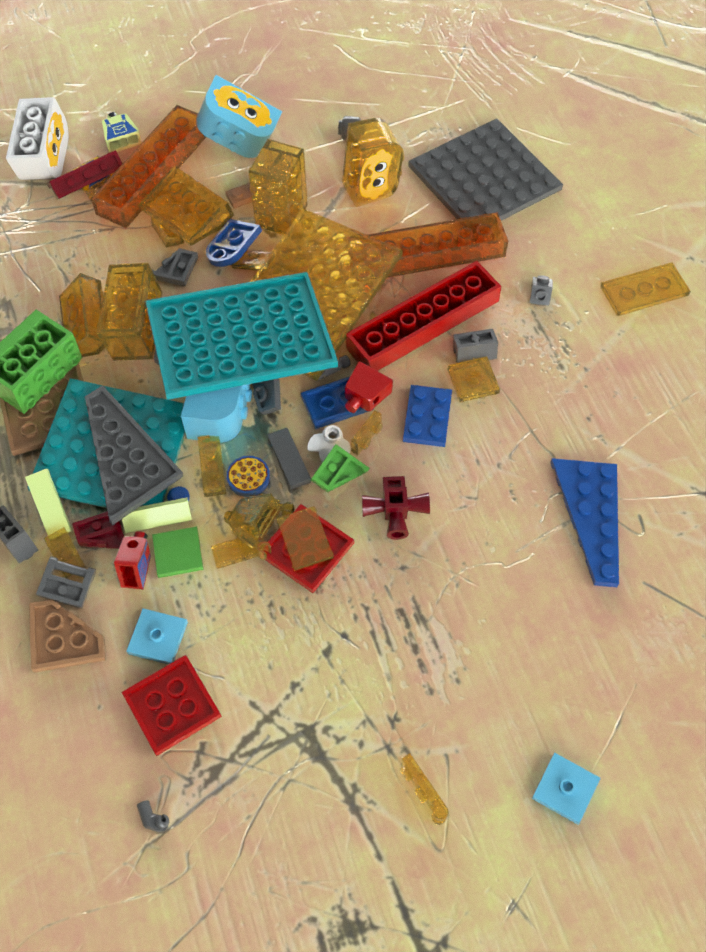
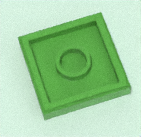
(177, 552)

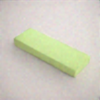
(48, 502)
(157, 515)

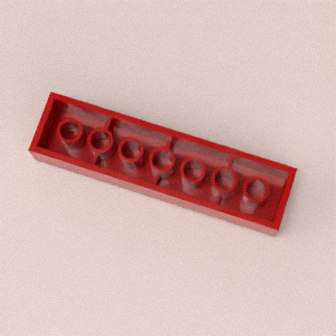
(423, 317)

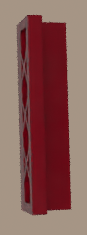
(85, 174)

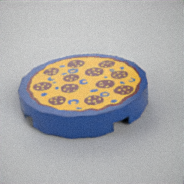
(248, 476)

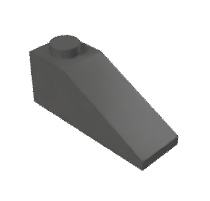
(15, 537)

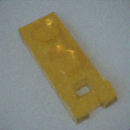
(424, 789)

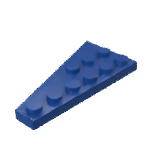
(592, 505)

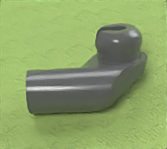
(151, 820)

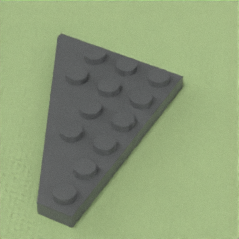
(128, 458)

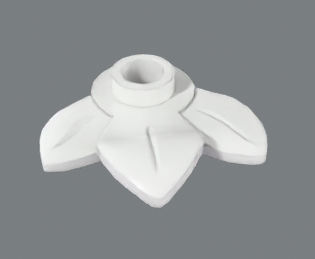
(323, 444)

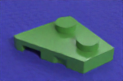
(338, 469)

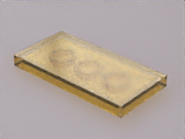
(645, 289)

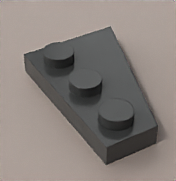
(267, 396)

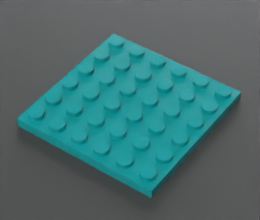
(70, 445)

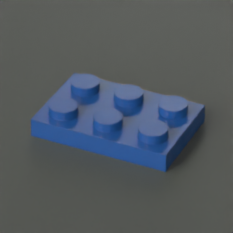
(427, 416)

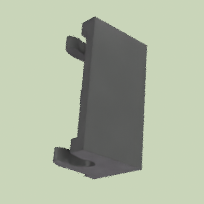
(475, 345)

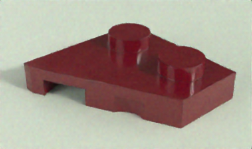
(98, 532)

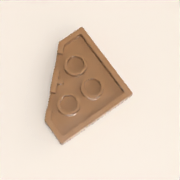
(61, 638)

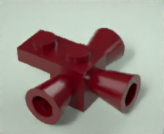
(395, 506)

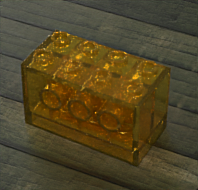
(278, 186)
(124, 315)

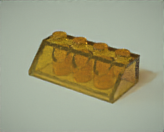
(81, 311)

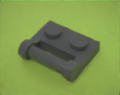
(63, 589)

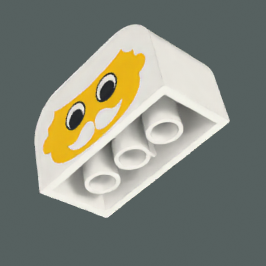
(38, 139)

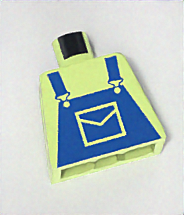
(120, 132)

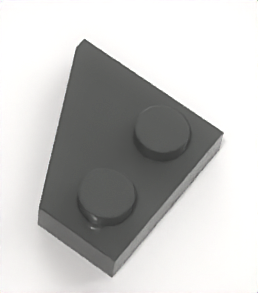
(177, 267)

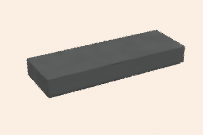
(289, 458)

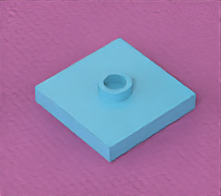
(157, 636)
(566, 788)

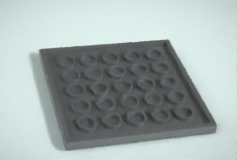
(485, 173)

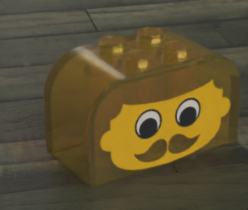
(371, 161)

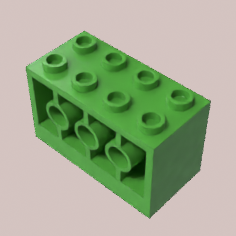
(35, 360)

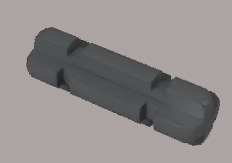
(343, 362)

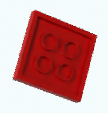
(313, 575)
(171, 705)

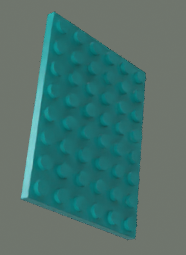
(239, 335)

